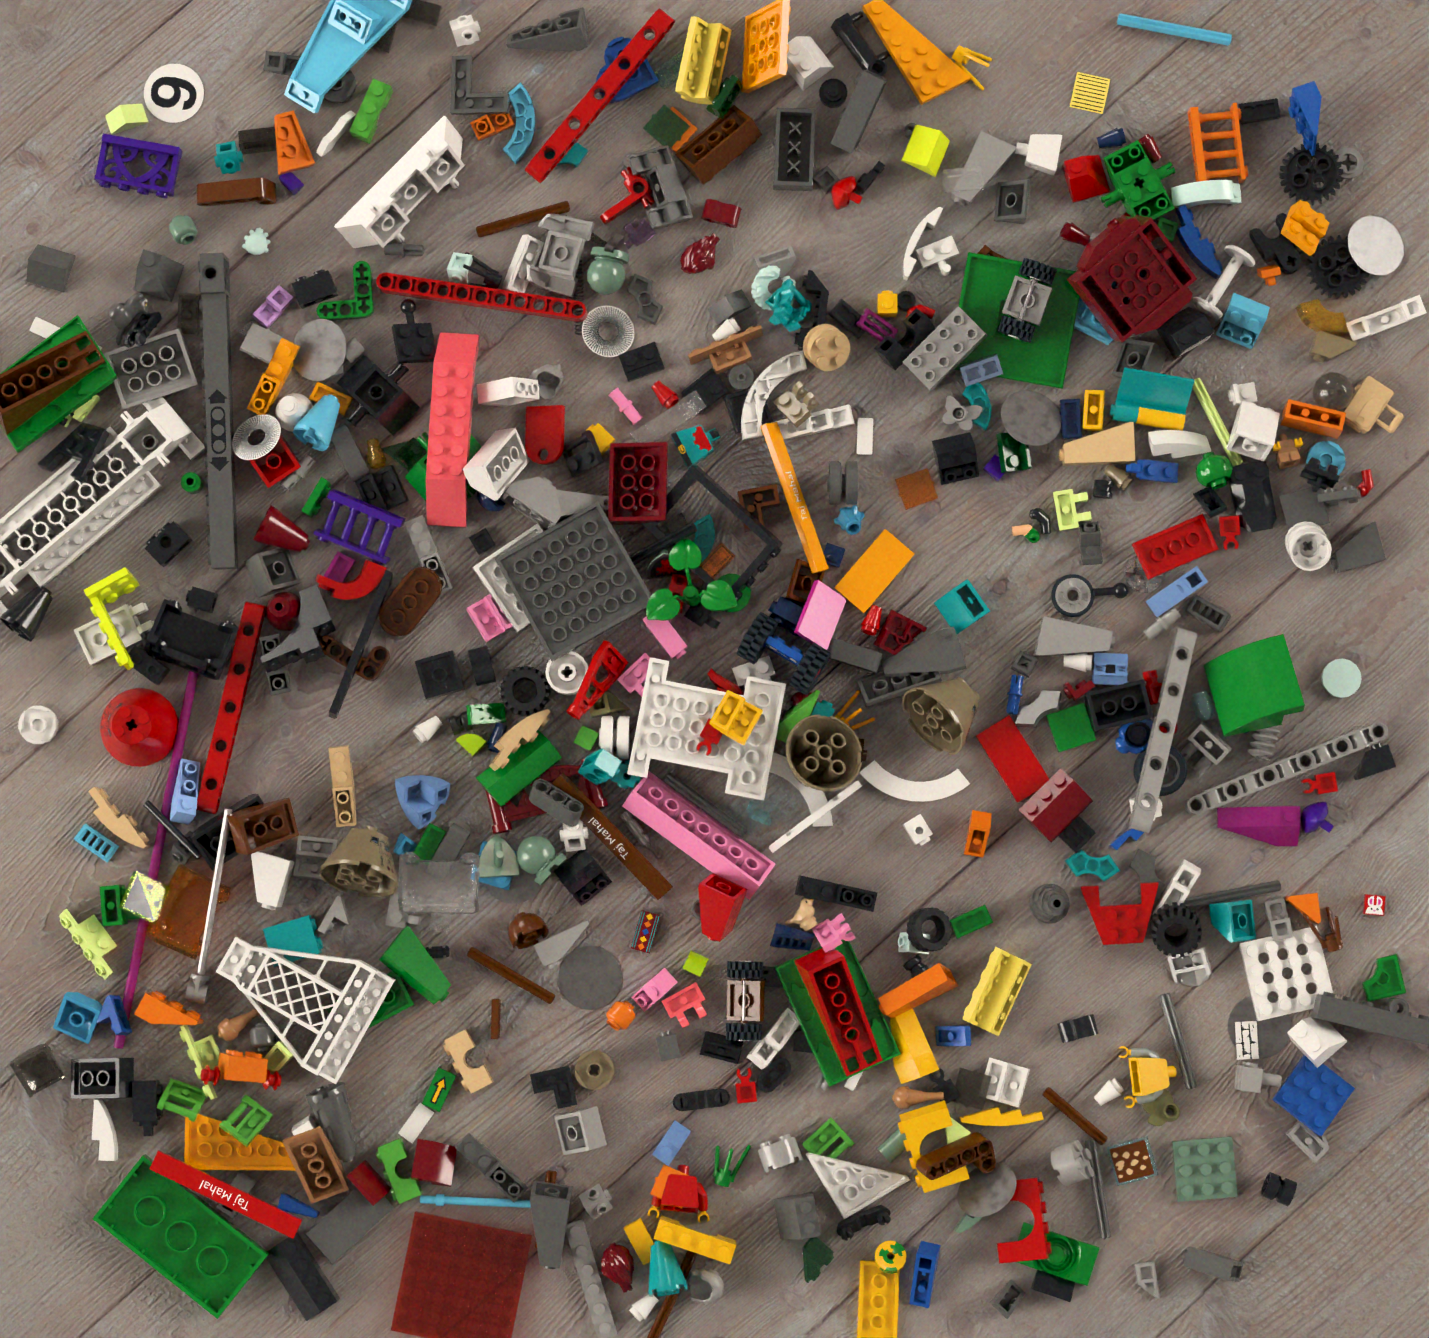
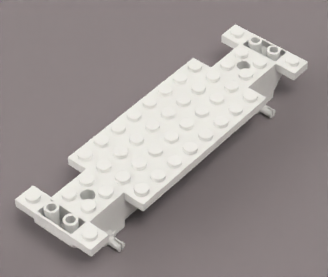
(70, 516)

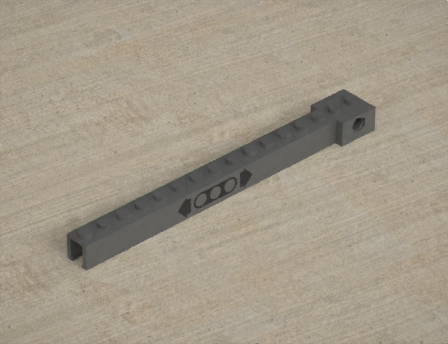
(219, 410)

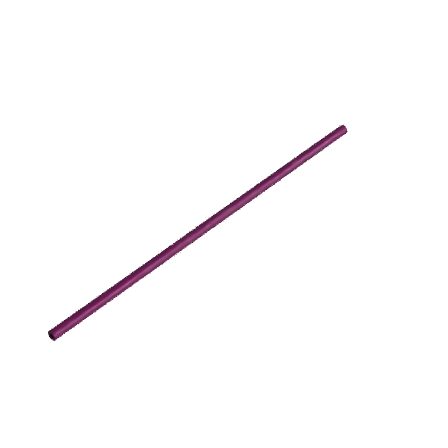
(158, 845)

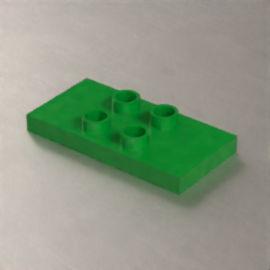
(181, 1237)

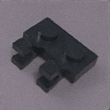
(700, 615)

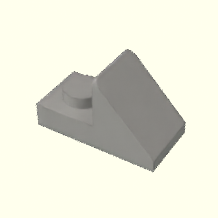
(338, 911)

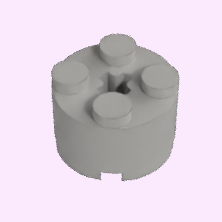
(780, 1153)
(1072, 1163)

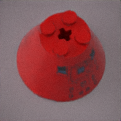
(154, 732)

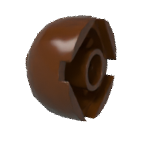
(526, 929)

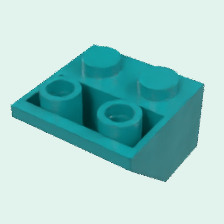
(962, 606)

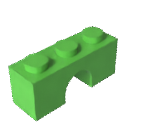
(370, 109)
(403, 1187)

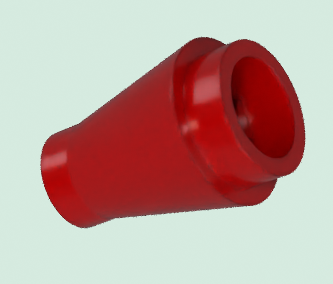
(666, 396)
(871, 622)

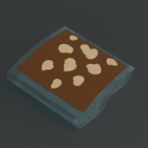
(1132, 1161)

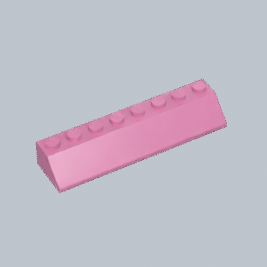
(698, 834)

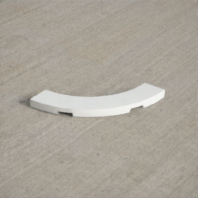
(762, 387)
(913, 790)
(813, 797)
(815, 816)

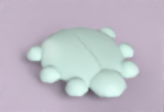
(256, 242)

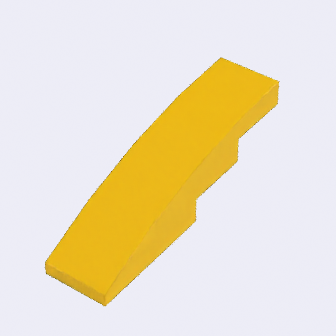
(993, 1117)

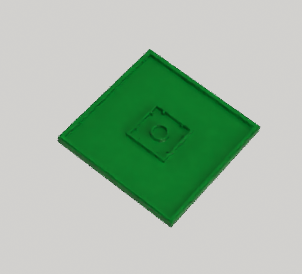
(983, 299)

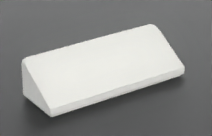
(526, 253)

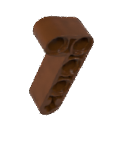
(237, 191)
(364, 663)
(967, 1150)

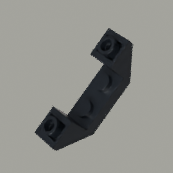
(813, 286)

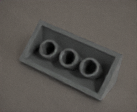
(878, 688)

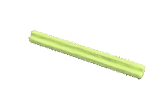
(1215, 420)

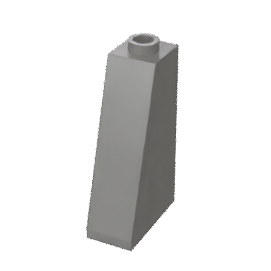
(991, 156)
(1069, 638)

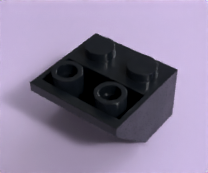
(955, 458)
(582, 876)

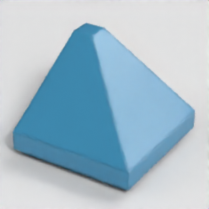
(404, 845)

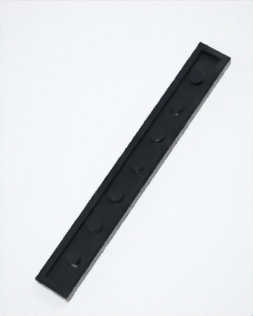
(361, 644)

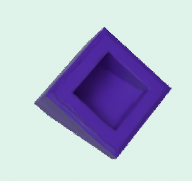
(291, 182)
(993, 468)

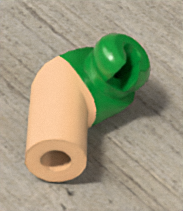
(1028, 531)

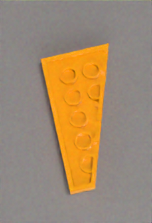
(919, 60)
(214, 1149)

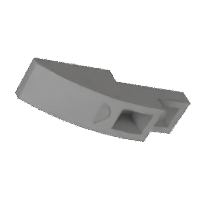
(427, 549)

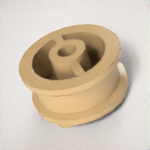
(826, 347)

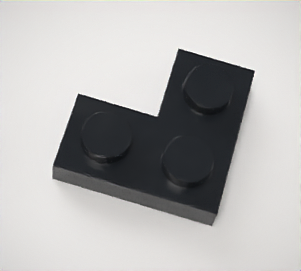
(557, 1080)

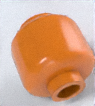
(620, 1015)

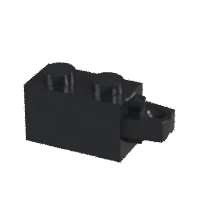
(144, 1104)

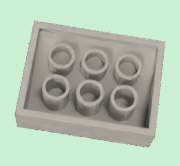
(152, 369)

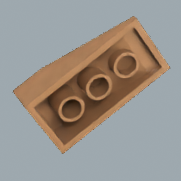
(316, 1164)

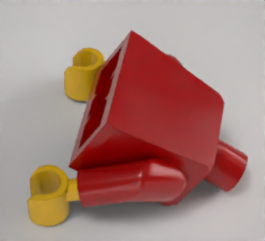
(683, 1192)

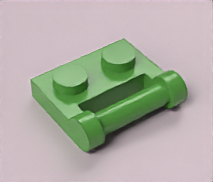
(183, 1094)
(250, 1125)
(825, 1136)

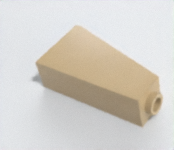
(1102, 448)

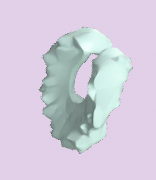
(760, 285)

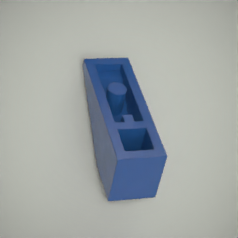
(924, 1274)

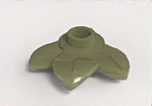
(1158, 1108)

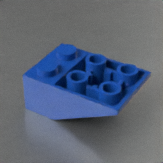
(1305, 109)

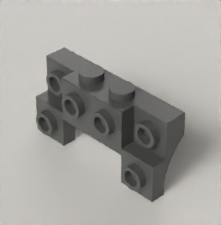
(665, 186)

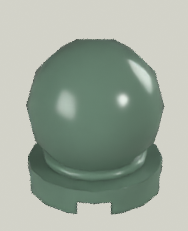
(606, 271)
(538, 857)

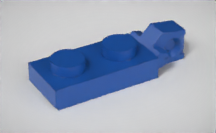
(1154, 470)

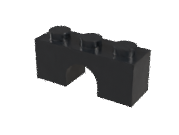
(917, 330)

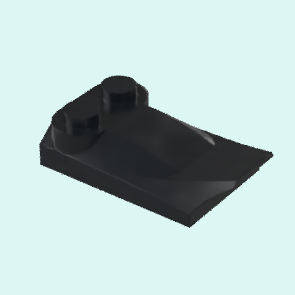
(1253, 496)

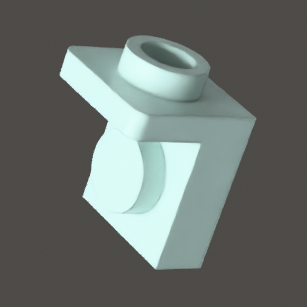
(455, 269)
(906, 946)

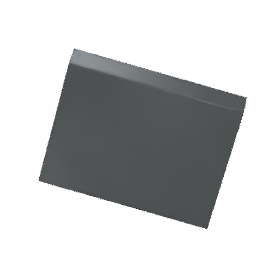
(1012, 201)
(49, 267)

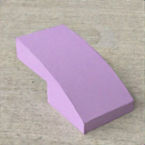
(273, 307)

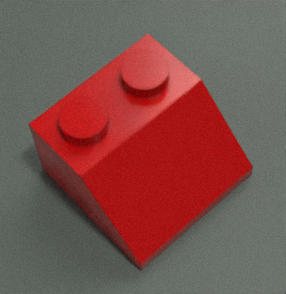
(276, 463)

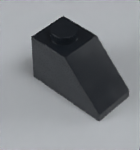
(1375, 761)

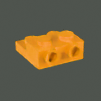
(1304, 226)

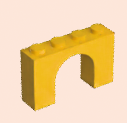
(916, 1126)
(714, 1247)

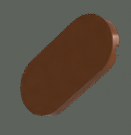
(410, 601)

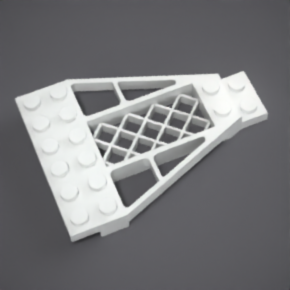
(347, 1019)

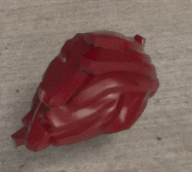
(699, 255)
(618, 1266)

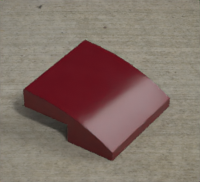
(434, 1162)
(369, 1182)

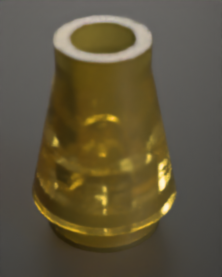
(375, 454)

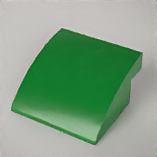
(1254, 686)

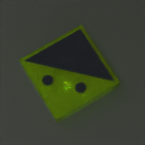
(144, 897)

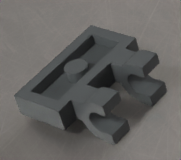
(1333, 496)

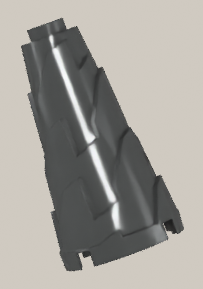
(1042, 903)
(334, 1116)

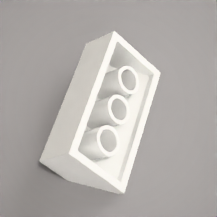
(497, 463)

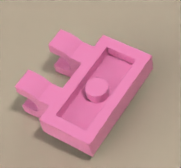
(635, 675)
(832, 932)

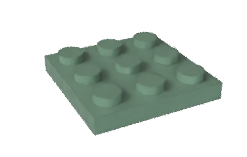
(1204, 1168)

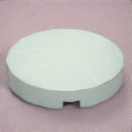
(1341, 678)

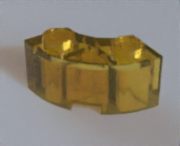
(1319, 318)

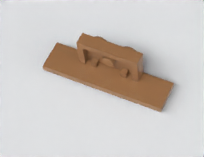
(728, 352)

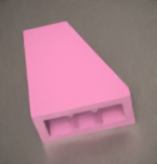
(667, 637)

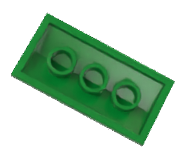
(522, 769)
(395, 1001)

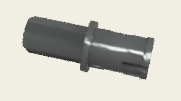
(403, 249)

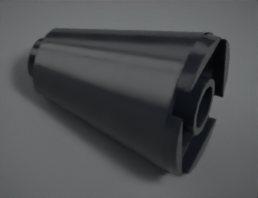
(28, 613)

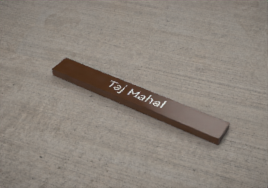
(616, 841)

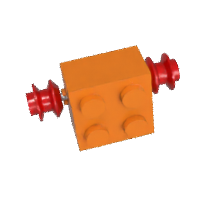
(241, 1067)

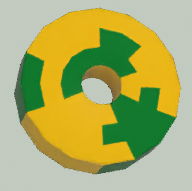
(890, 1248)

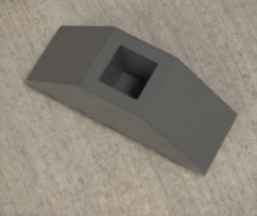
(280, 679)

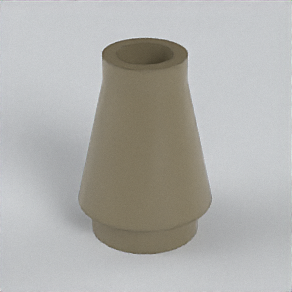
(1120, 477)

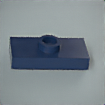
(1070, 419)

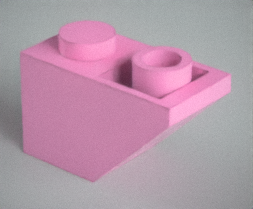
(654, 989)

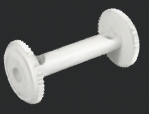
(1238, 258)

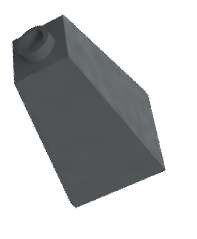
(550, 1215)

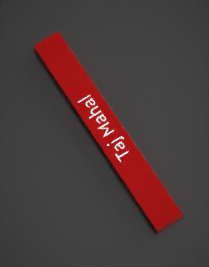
(226, 1194)

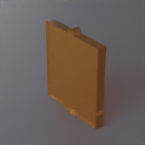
(916, 488)

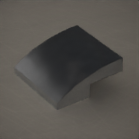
(382, 489)

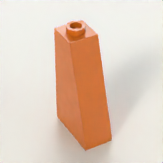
(917, 991)

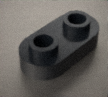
(774, 1074)

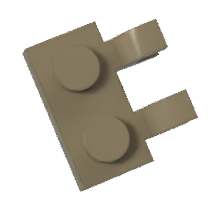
(792, 409)

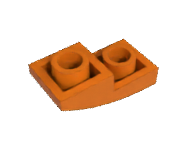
(491, 125)

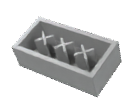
(945, 348)

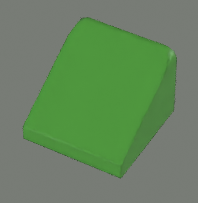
(586, 738)

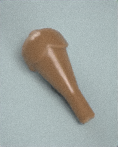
(230, 1028)
(908, 1097)

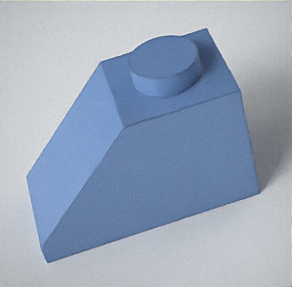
(671, 1142)

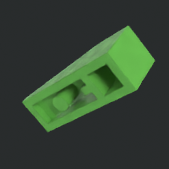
(796, 714)

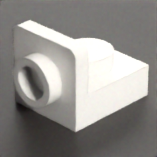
(1242, 392)

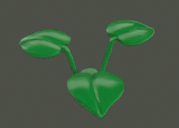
(665, 606)

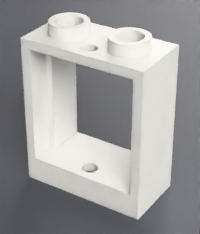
(508, 391)

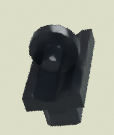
(1318, 477)

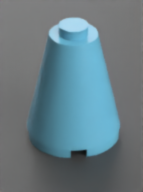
(318, 423)

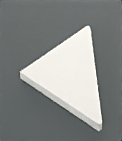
(853, 1184)

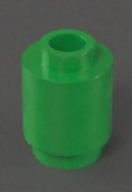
(196, 487)

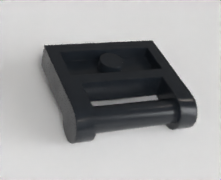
(585, 459)

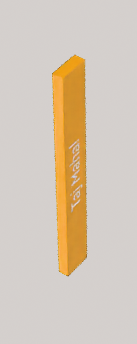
(794, 497)

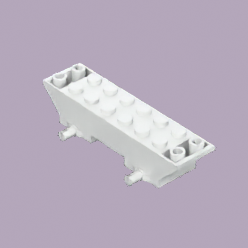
(385, 207)

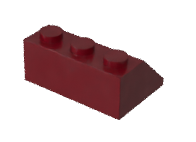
(1055, 805)

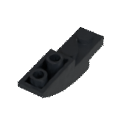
(836, 893)

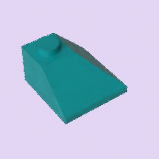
(1234, 920)

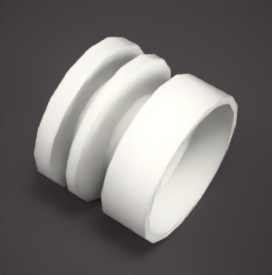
(1309, 556)

